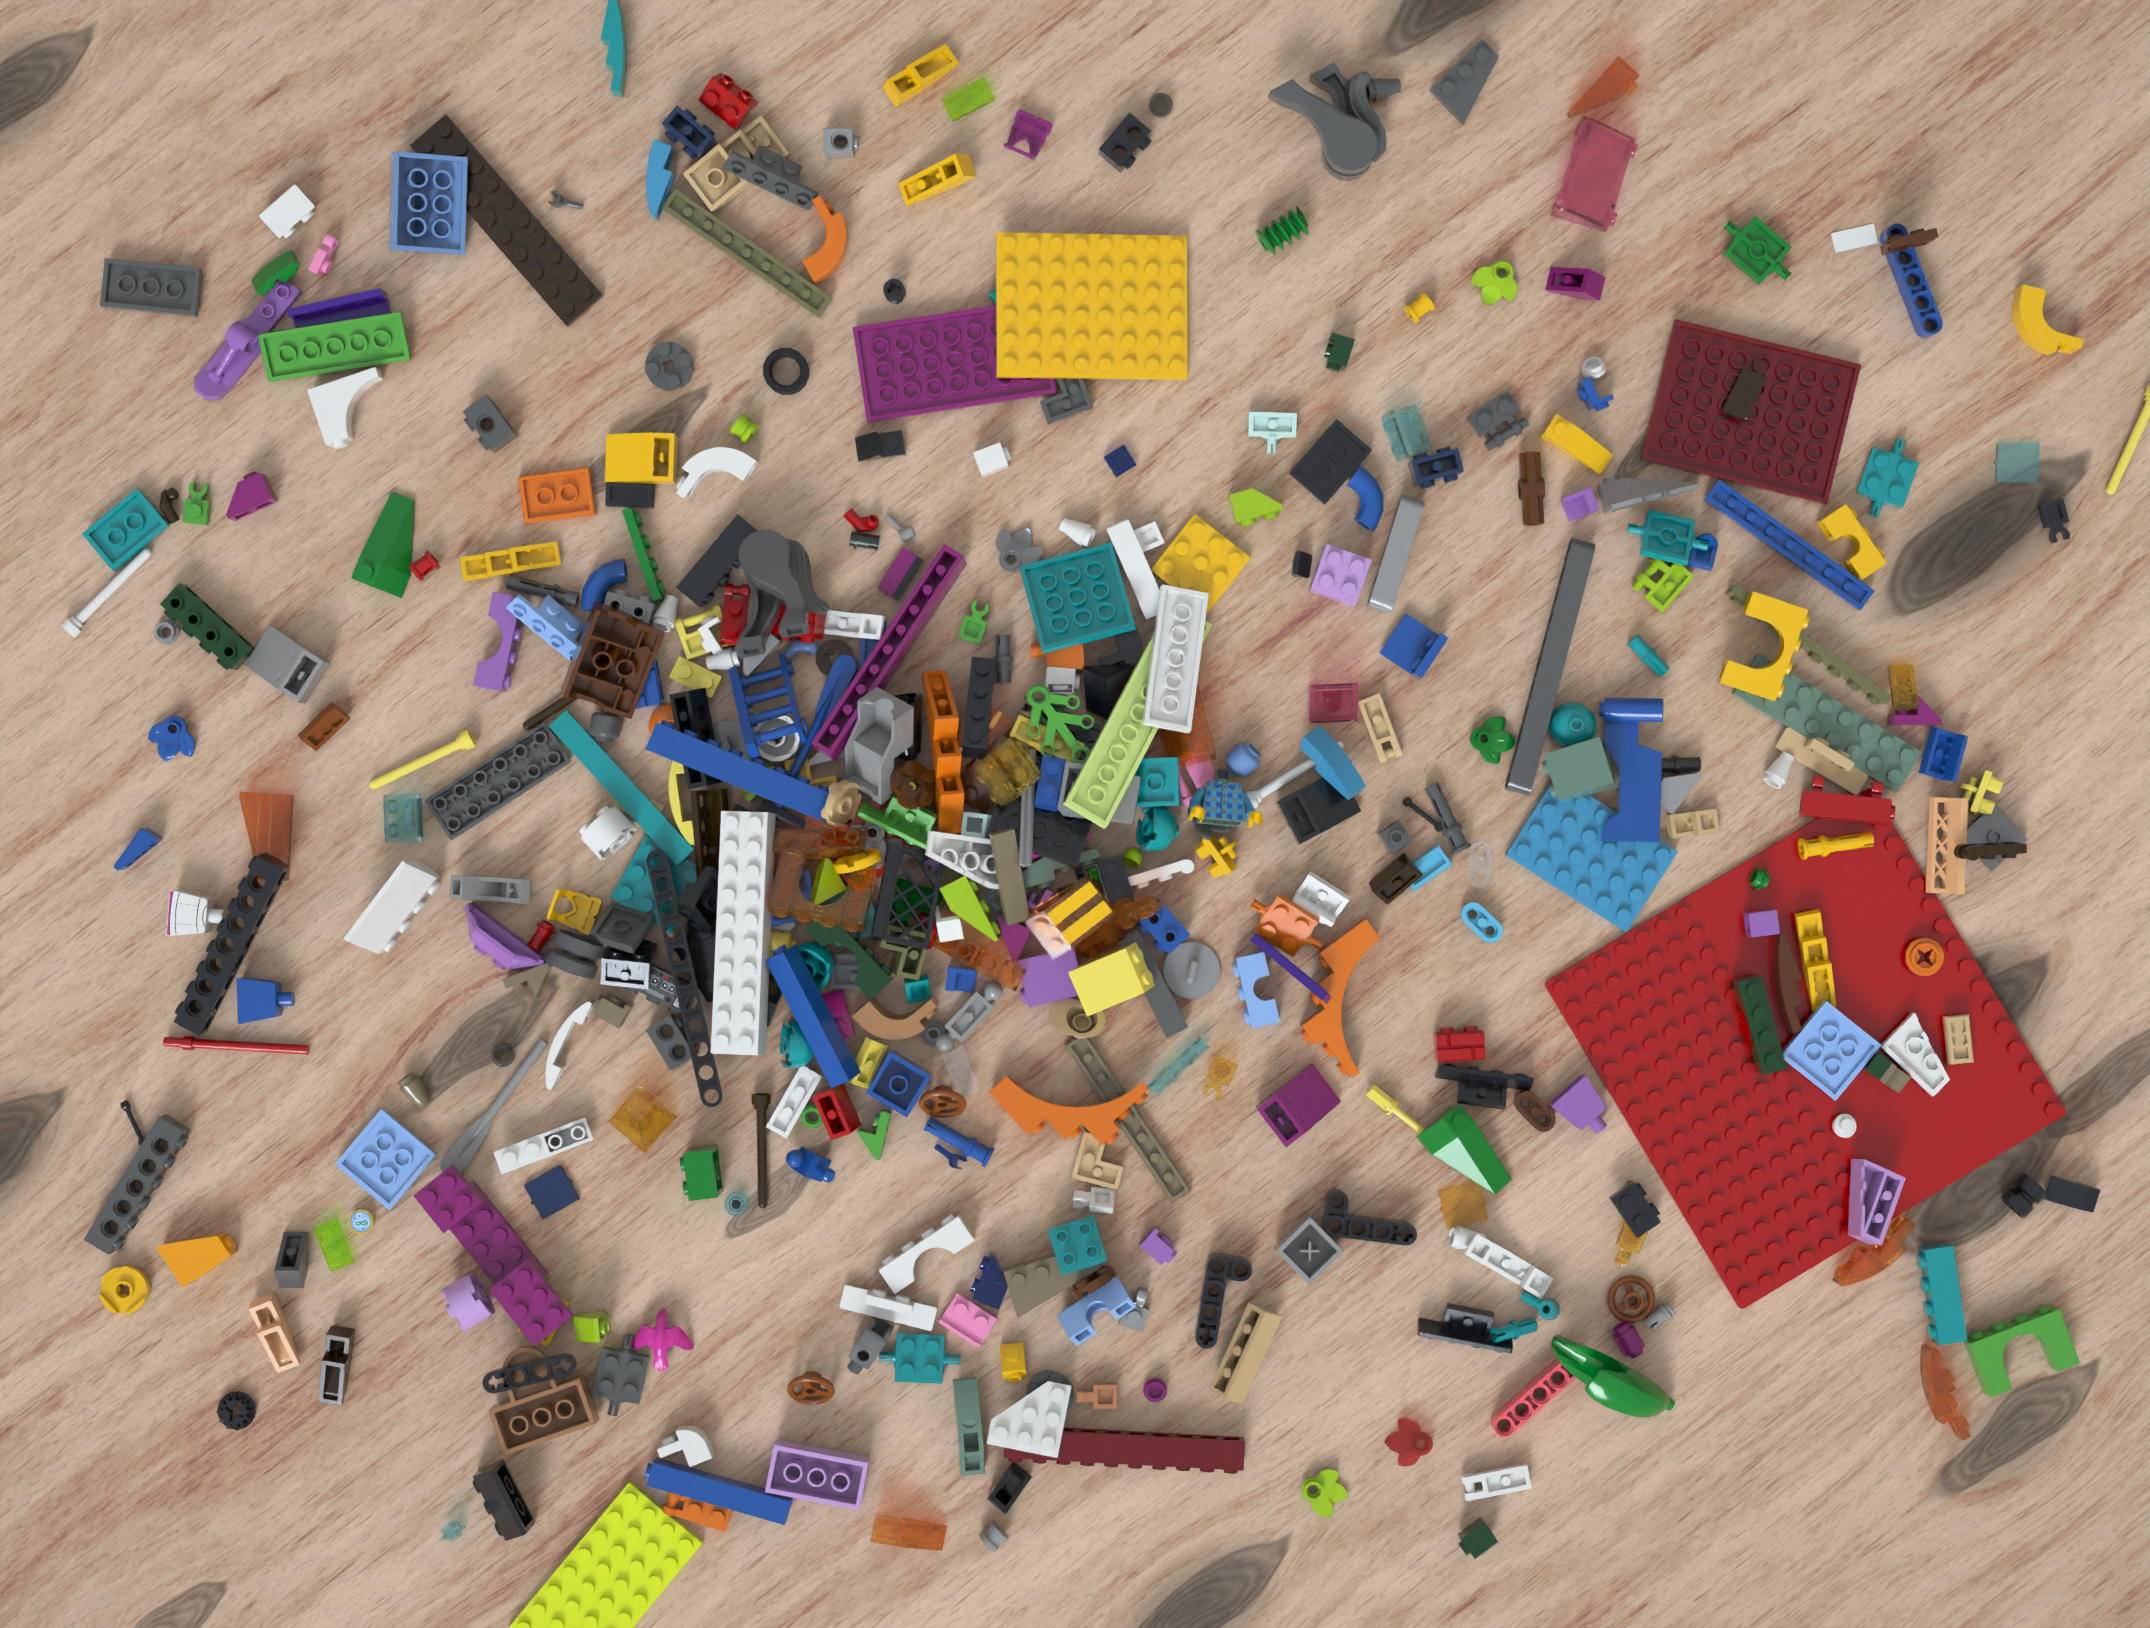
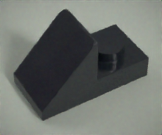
(880, 445)
(1008, 1487)

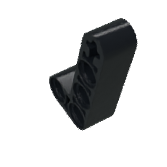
(1370, 1223)
(1216, 1300)

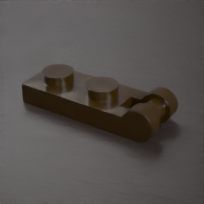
(1989, 850)

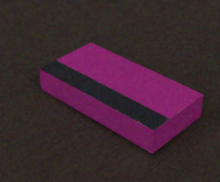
(900, 573)

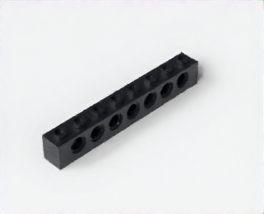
(187, 1013)

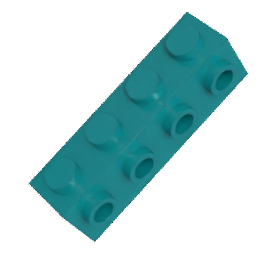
(1942, 1293)

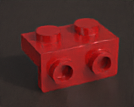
(727, 100)

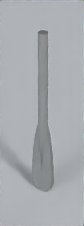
(469, 1142)

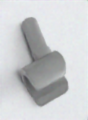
(906, 533)

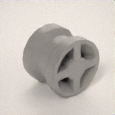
(993, 1536)

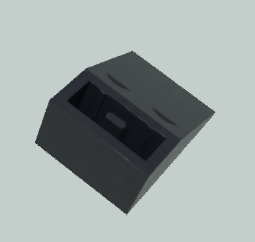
(1315, 809)

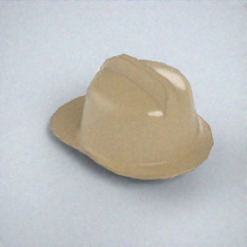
(1070, 1018)

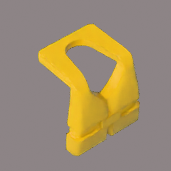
(583, 912)

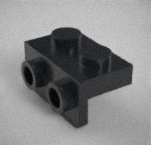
(1635, 1209)

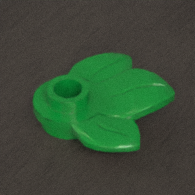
(1495, 739)

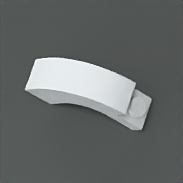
(711, 461)

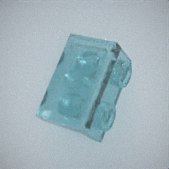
(1406, 432)

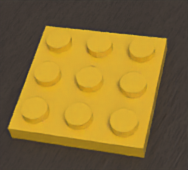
(1201, 561)

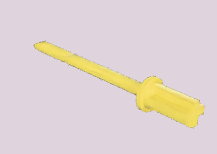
(1390, 1105)

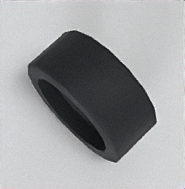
(786, 353)

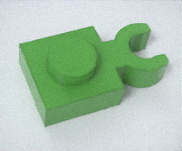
(197, 509)
(974, 627)

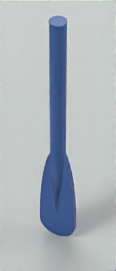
(834, 688)

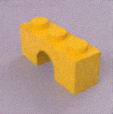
(1866, 555)

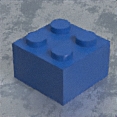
(899, 1083)

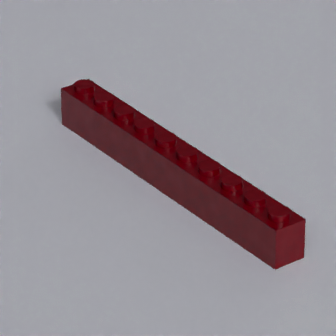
(1143, 1448)

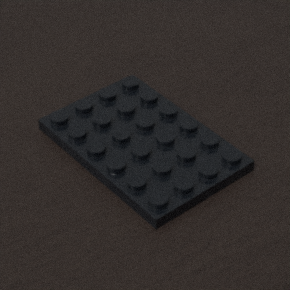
(1054, 835)

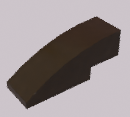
(336, 1365)

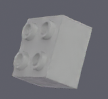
(1308, 1249)

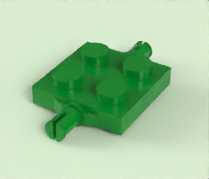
(1757, 250)

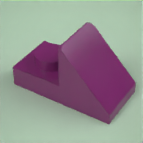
(1921, 716)

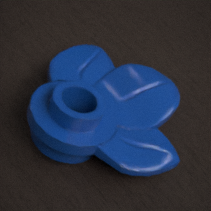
(171, 742)

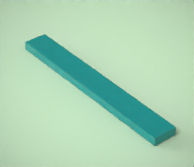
(622, 788)

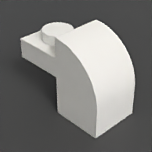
(692, 1441)

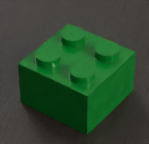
(701, 1172)

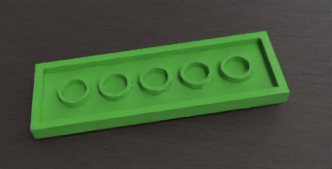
(334, 346)

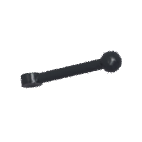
(1407, 801)
(125, 1105)

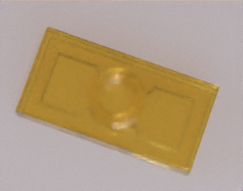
(1903, 686)

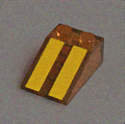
(1069, 917)

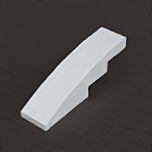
(1135, 566)

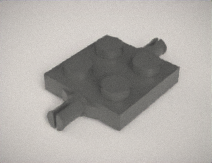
(620, 1375)

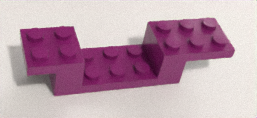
(497, 1251)

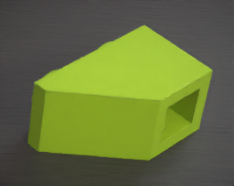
(1251, 505)
(591, 1326)

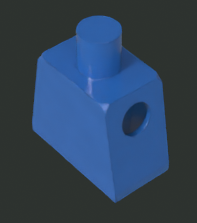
(260, 999)

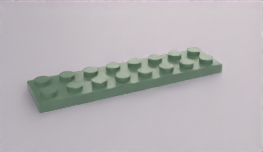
(1819, 715)

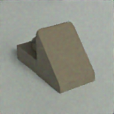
(536, 976)

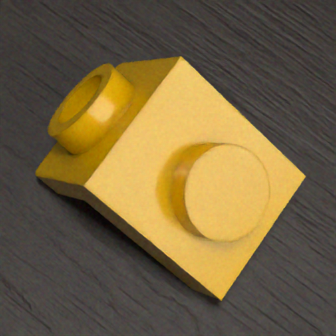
(1013, 1362)

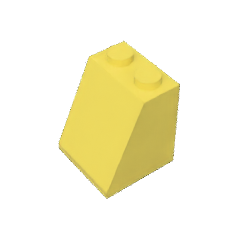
(1111, 978)

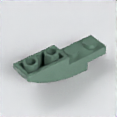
(1042, 871)
(969, 1426)

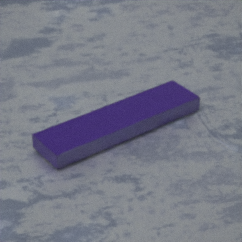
(1291, 968)

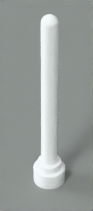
(74, 624)
(1256, 796)

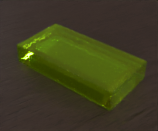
(968, 99)

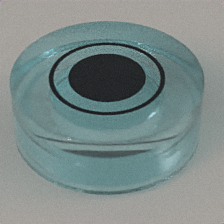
(736, 1203)

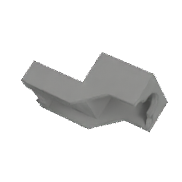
(877, 738)

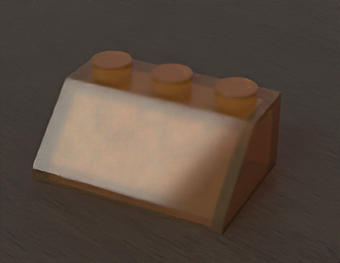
(1194, 746)

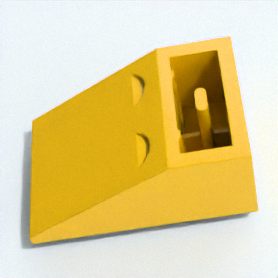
(641, 458)

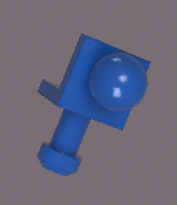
(810, 1165)

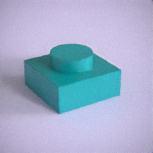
(917, 989)

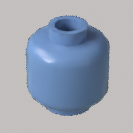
(1242, 760)

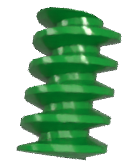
(1283, 231)

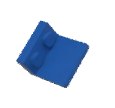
(1413, 646)

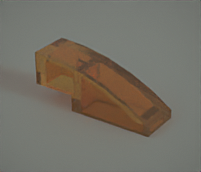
(908, 1533)

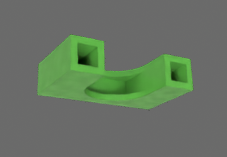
(1987, 1346)

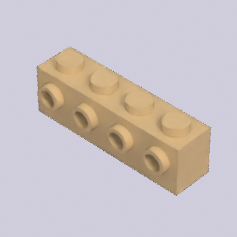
(1245, 1353)

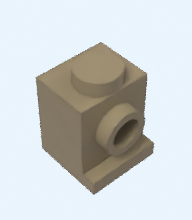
(612, 1010)

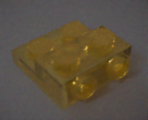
(1007, 772)

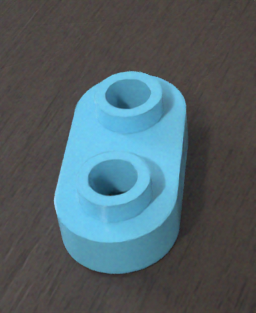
(1481, 922)

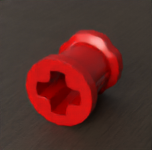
(424, 565)

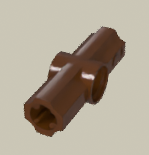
(1531, 488)

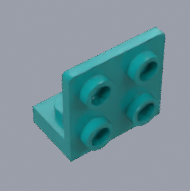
(1077, 1245)

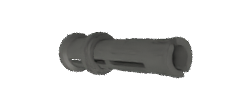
(1452, 829)

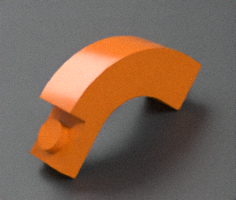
(832, 253)

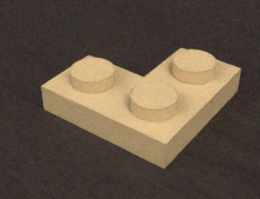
(1091, 1168)

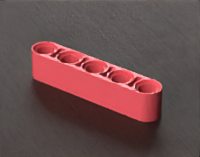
(1533, 1404)

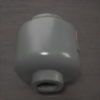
(605, 726)

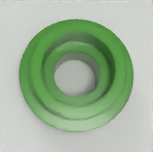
(805, 1117)

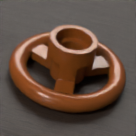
(943, 1099)
(1639, 1301)
(811, 1386)

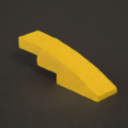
(510, 561)
(1814, 958)

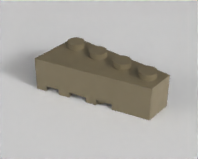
(1038, 1281)

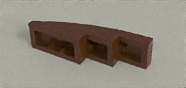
(1785, 974)

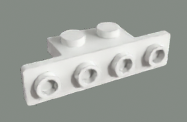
(888, 1307)

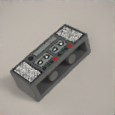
(663, 990)

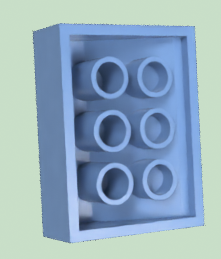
(427, 203)

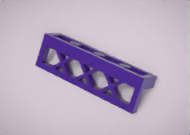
(341, 308)

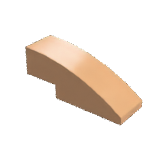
(274, 1332)

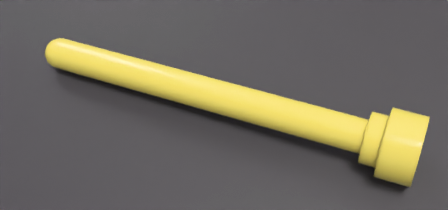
(2131, 445)
(463, 741)

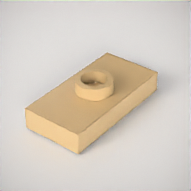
(1958, 1039)

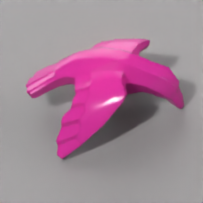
(660, 1339)

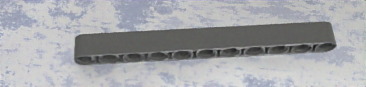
(1550, 666)

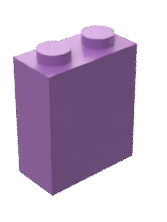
(1048, 978)

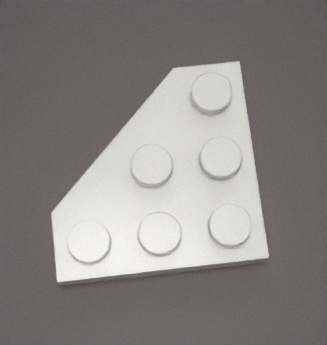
(1033, 1422)

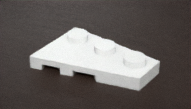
(1914, 1054)

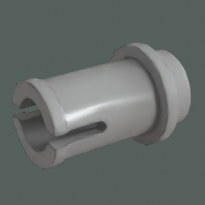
(1659, 1316)

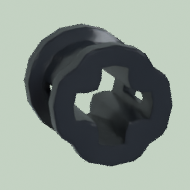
(899, 286)

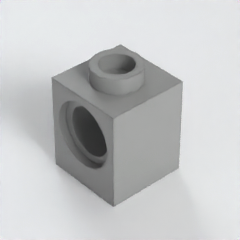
(831, 135)

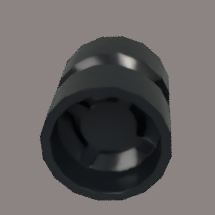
(2023, 1196)

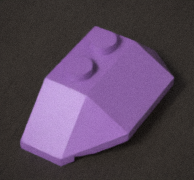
(498, 941)

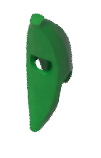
(1611, 1381)

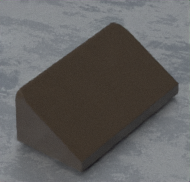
(1743, 394)
(1395, 878)

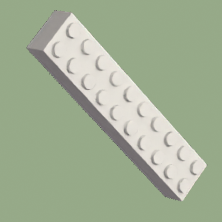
(743, 933)

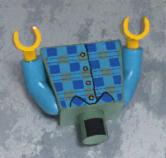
(1223, 803)

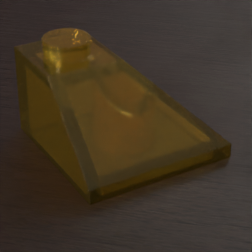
(642, 1119)

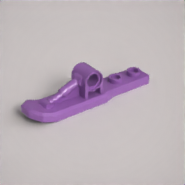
(243, 344)

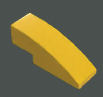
(920, 75)

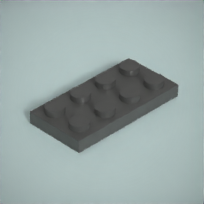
(151, 287)

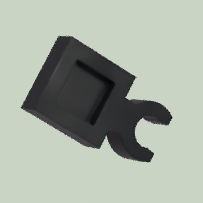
(2054, 515)

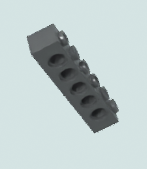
(100, 1233)

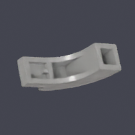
(490, 888)

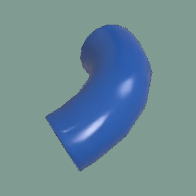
(1370, 499)
(601, 580)

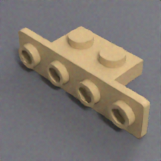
(1823, 760)

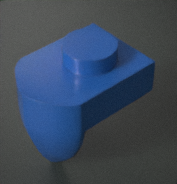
(1704, 559)

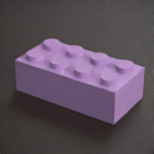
(817, 1474)

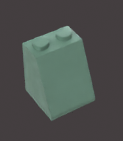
(1579, 770)

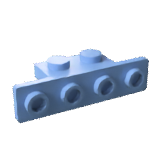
(550, 622)

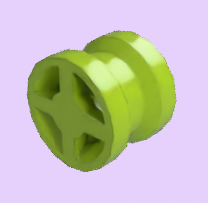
(744, 428)

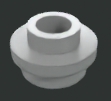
(159, 632)

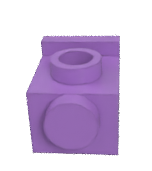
(1158, 1246)

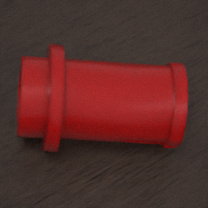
(541, 935)

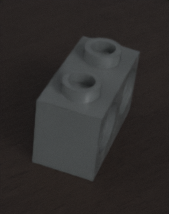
(666, 1045)

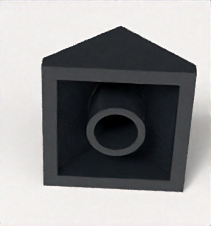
(1104, 686)

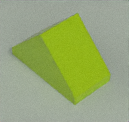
(826, 883)

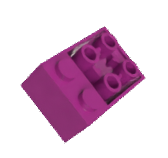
(1298, 1105)

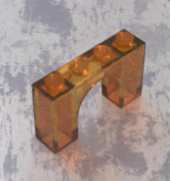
(847, 912)

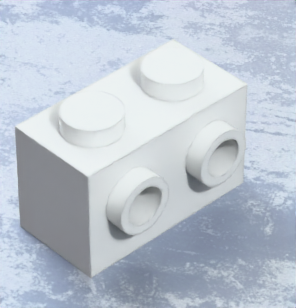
(287, 211)

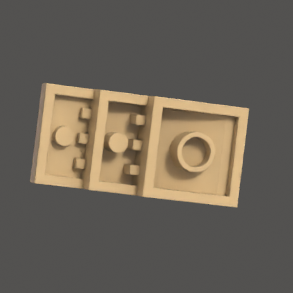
(720, 186)

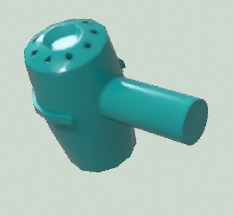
(1548, 1309)

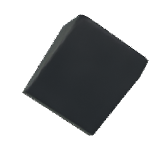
(1301, 564)

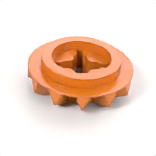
(1934, 957)

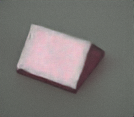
(1333, 702)

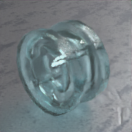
(994, 906)

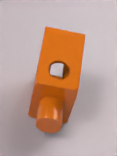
(1065, 658)

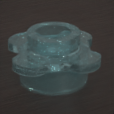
(452, 1531)

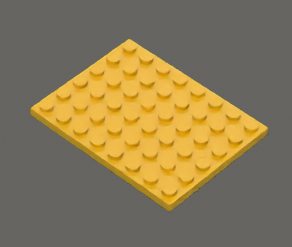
(1091, 306)

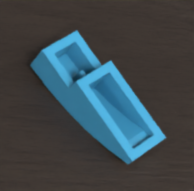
(658, 177)
(1332, 762)

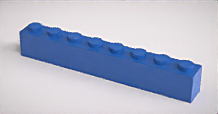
(736, 770)

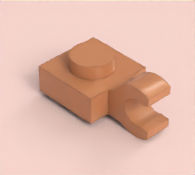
(1103, 1395)

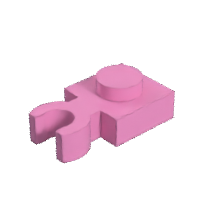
(322, 261)

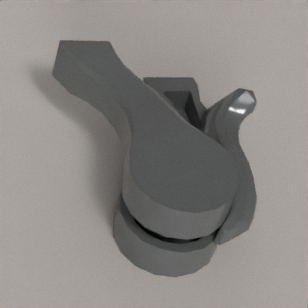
(1347, 129)
(777, 574)

